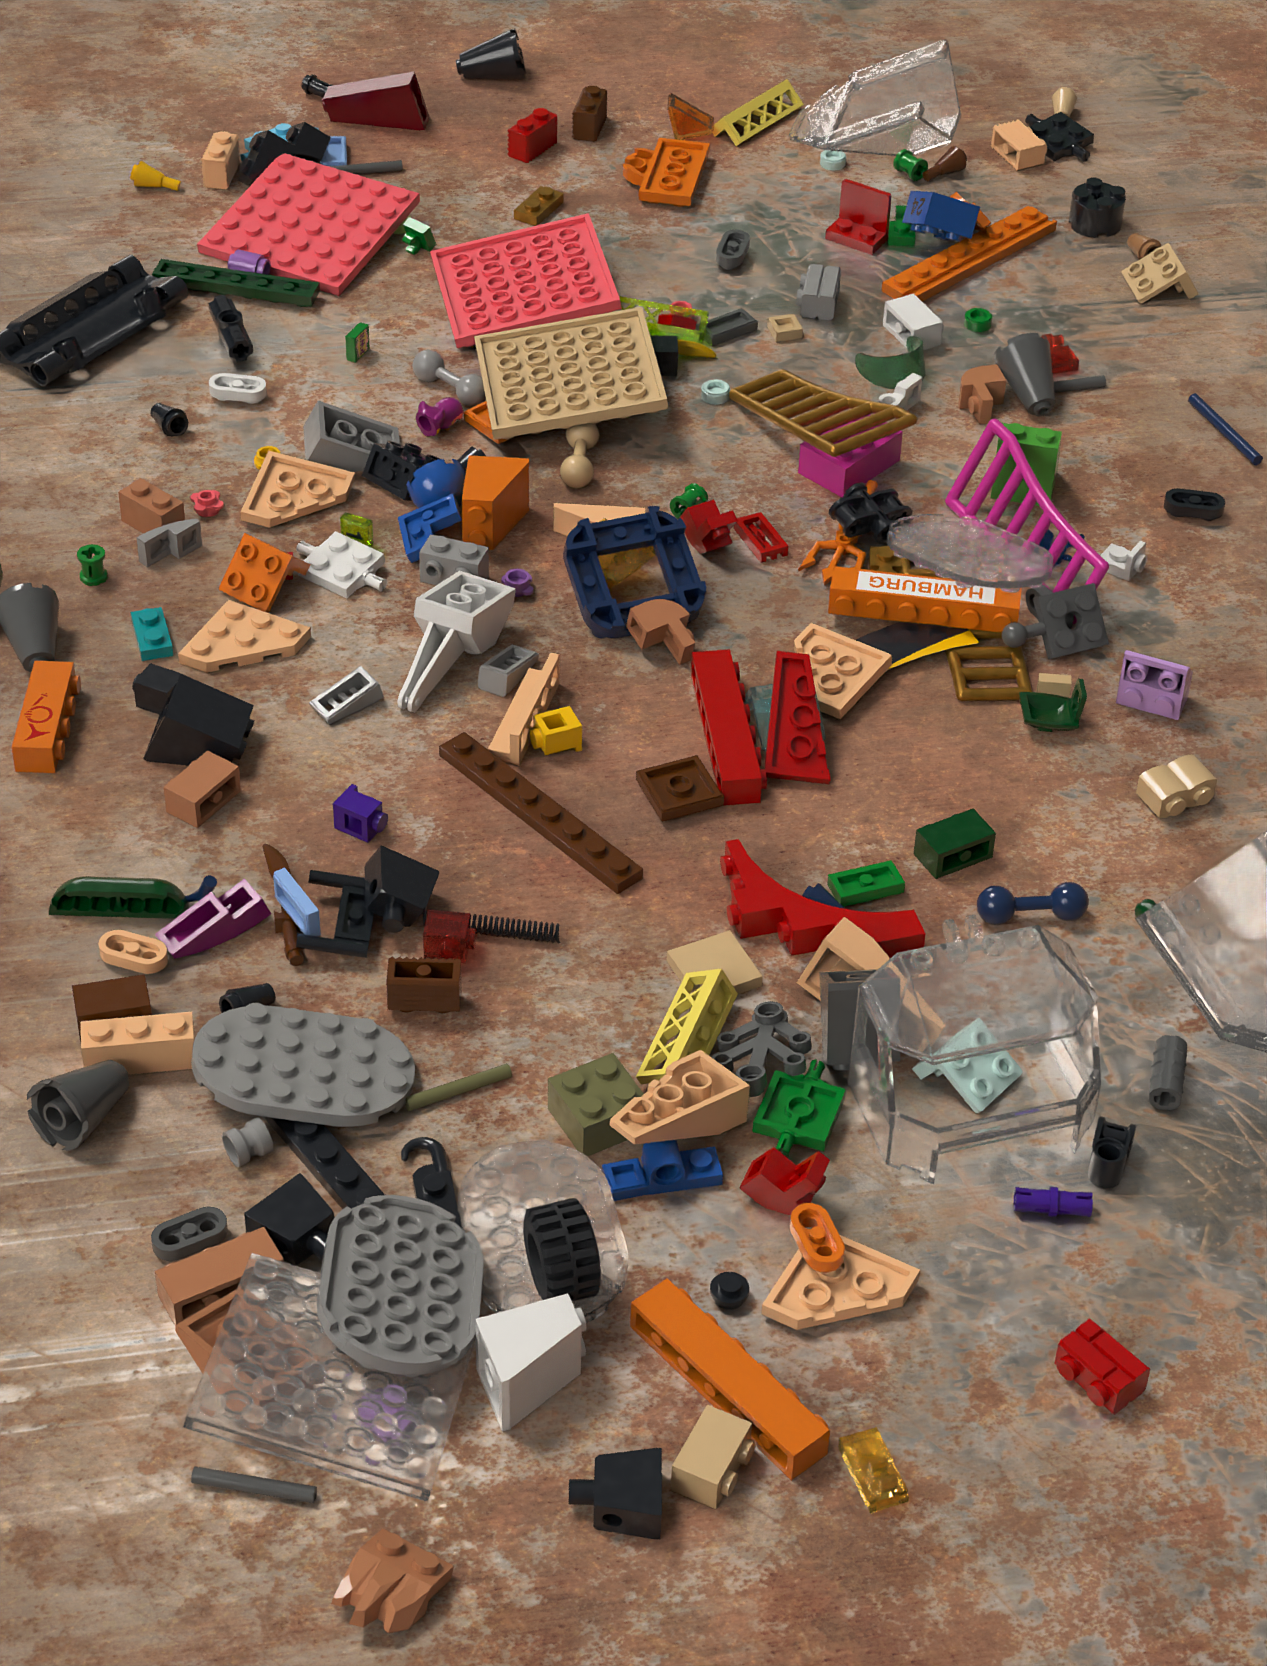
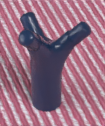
(207, 886)

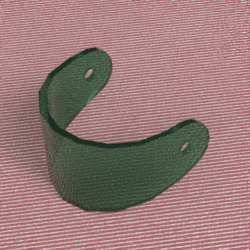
(893, 369)

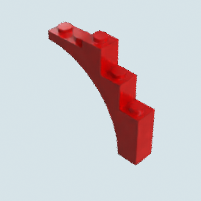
(767, 907)

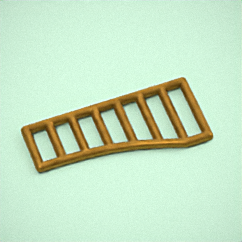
(821, 396)
(960, 674)

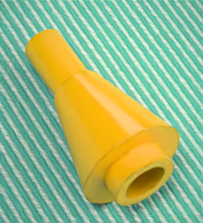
(147, 176)

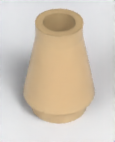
(1064, 100)

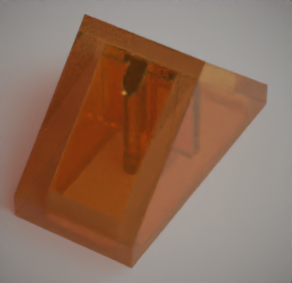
(687, 119)

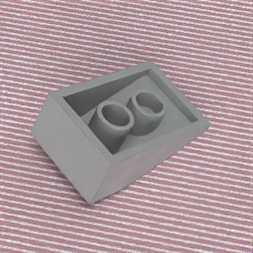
(343, 437)

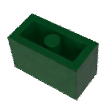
(954, 843)

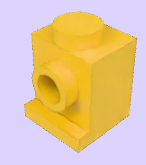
(556, 731)

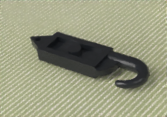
(433, 1181)

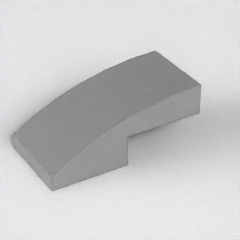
(174, 539)

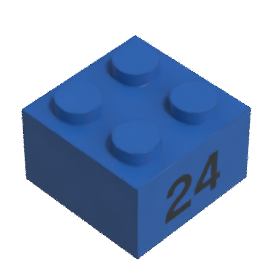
(940, 216)

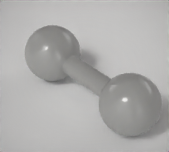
(430, 366)

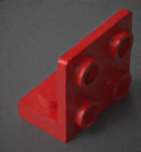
(862, 217)

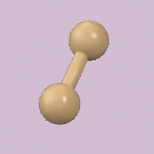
(577, 469)

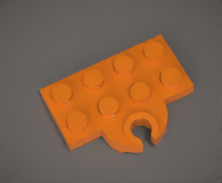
(668, 172)

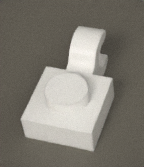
(906, 393)

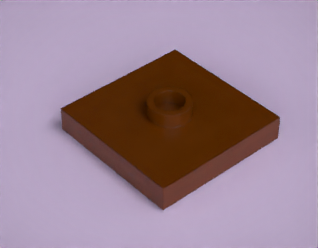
(679, 788)

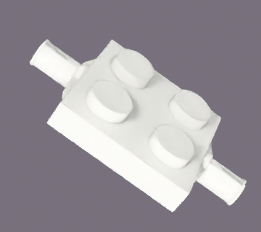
(342, 565)

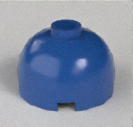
(437, 481)

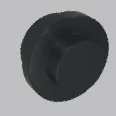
(729, 1290)

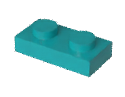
(151, 633)

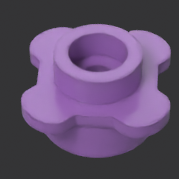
(520, 580)

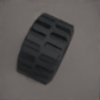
(562, 1250)

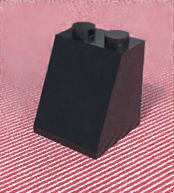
(199, 721)

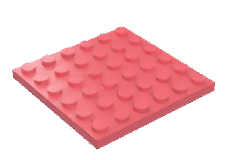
(311, 221)
(524, 279)

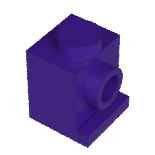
(358, 814)

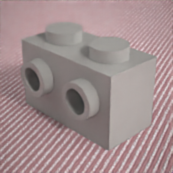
(445, 556)

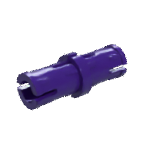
(1053, 1201)

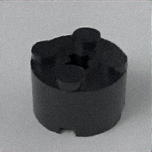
(1097, 208)

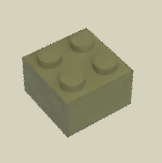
(587, 1100)

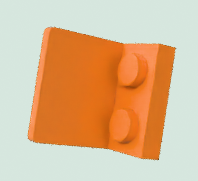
(259, 572)

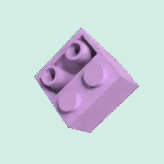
(1153, 685)

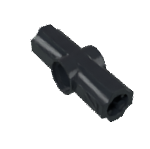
(230, 328)

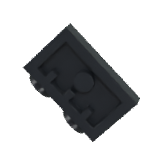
(393, 466)

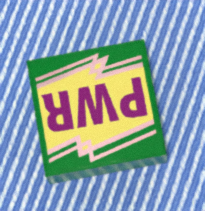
(357, 342)

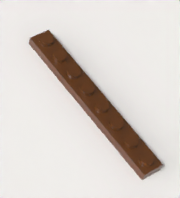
(541, 813)

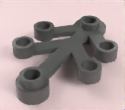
(767, 1019)

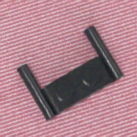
(353, 918)

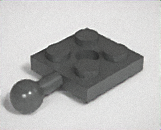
(1051, 614)

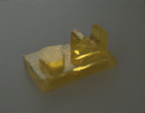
(873, 1469)

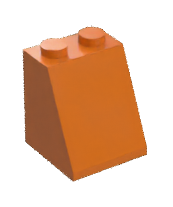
(493, 498)

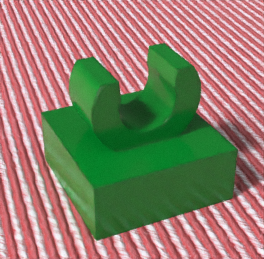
(417, 236)

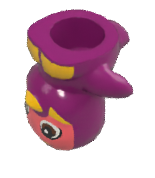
(440, 416)

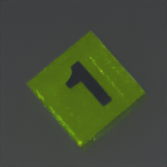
(357, 528)

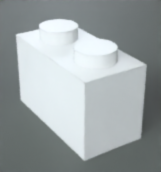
(912, 317)

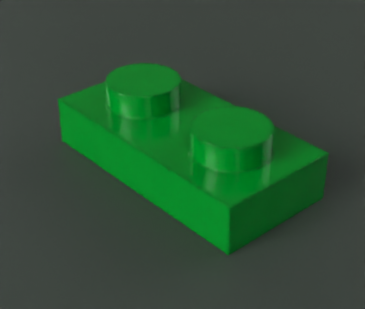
(866, 883)

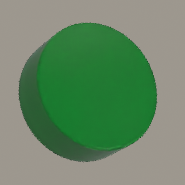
(978, 320)

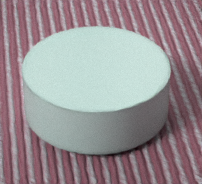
(832, 160)
(715, 392)

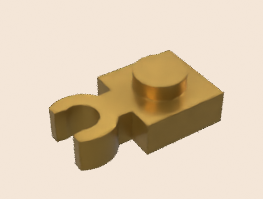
(883, 559)

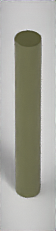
(458, 1087)

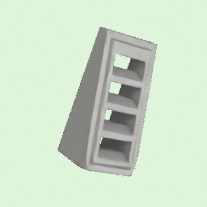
(506, 669)
(359, 679)

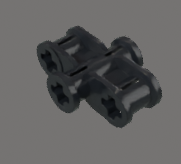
(862, 512)

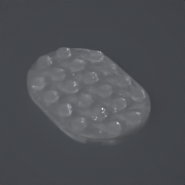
(970, 552)
(527, 1176)

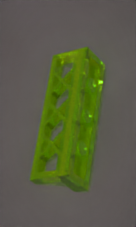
(665, 330)

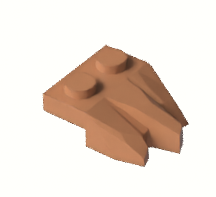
(391, 1582)

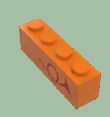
(45, 717)

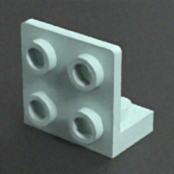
(976, 1078)

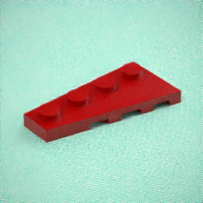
(794, 730)

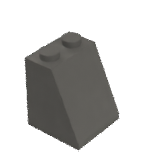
(838, 1013)

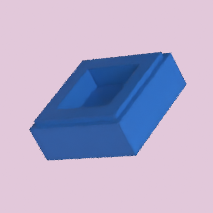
(625, 1179)

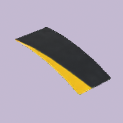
(913, 640)

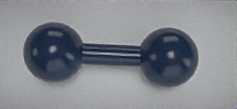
(1066, 901)

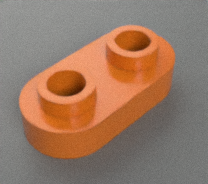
(820, 1244)

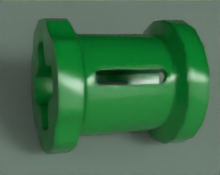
(910, 164)
(688, 499)
(92, 565)

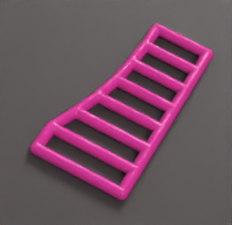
(1035, 494)

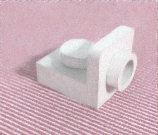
(1124, 562)

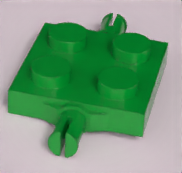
(799, 1109)

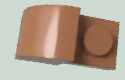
(980, 390)
(662, 621)

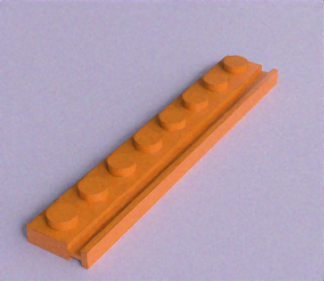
(970, 255)

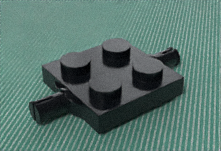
(1062, 136)

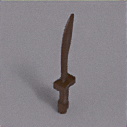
(283, 922)

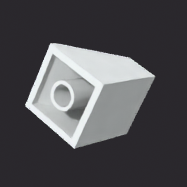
(528, 1355)

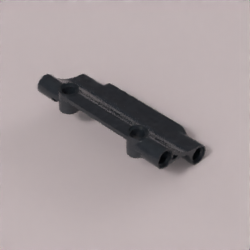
(88, 320)

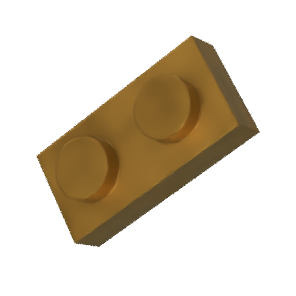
(538, 206)

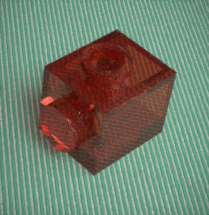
(448, 935)

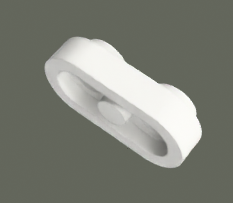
(237, 388)

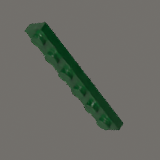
(240, 283)

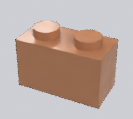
(148, 507)
(202, 789)

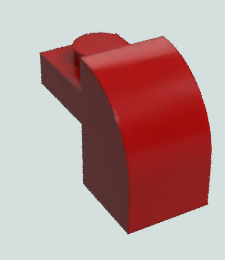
(707, 527)
(780, 1183)

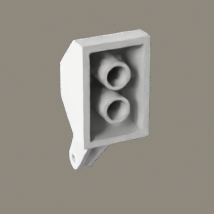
(455, 618)

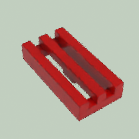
(755, 538)

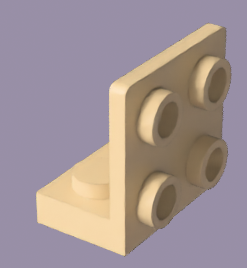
(1157, 273)

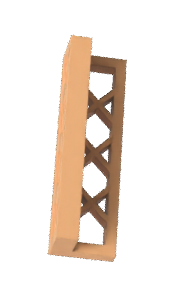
(530, 699)

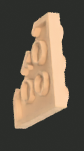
(292, 489)
(243, 637)
(840, 667)
(860, 1286)

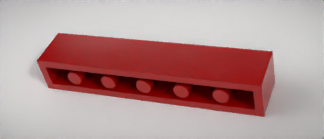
(727, 727)

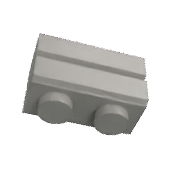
(819, 292)

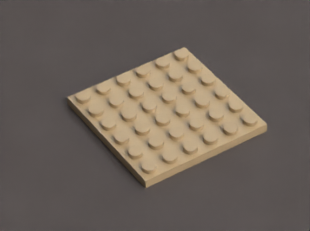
(570, 373)

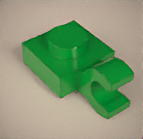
(900, 233)

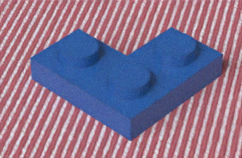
(426, 520)

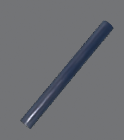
(1225, 429)

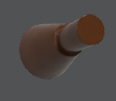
(950, 162)

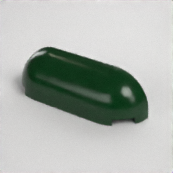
(119, 898)

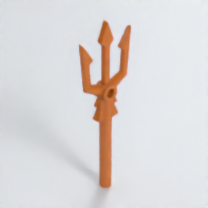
(842, 546)

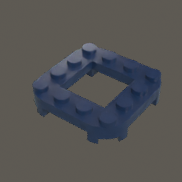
(624, 534)

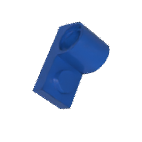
(677, 1170)

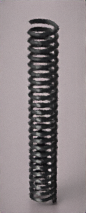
(494, 931)

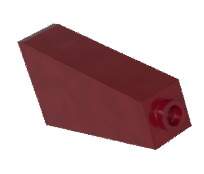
(380, 102)

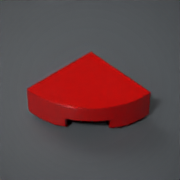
(677, 321)

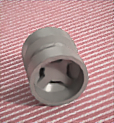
(247, 1142)

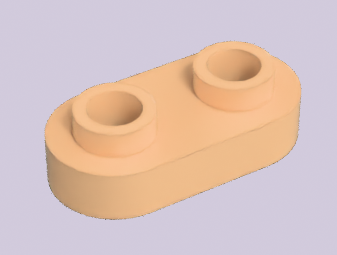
(133, 951)

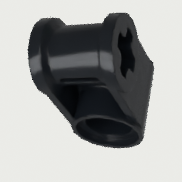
(1109, 1152)

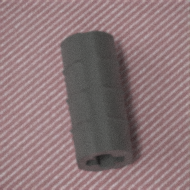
(1168, 1072)

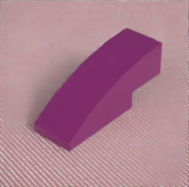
(214, 921)

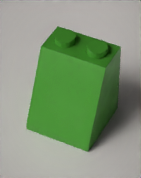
(1042, 453)

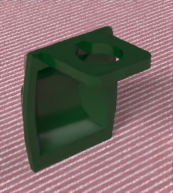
(1052, 711)

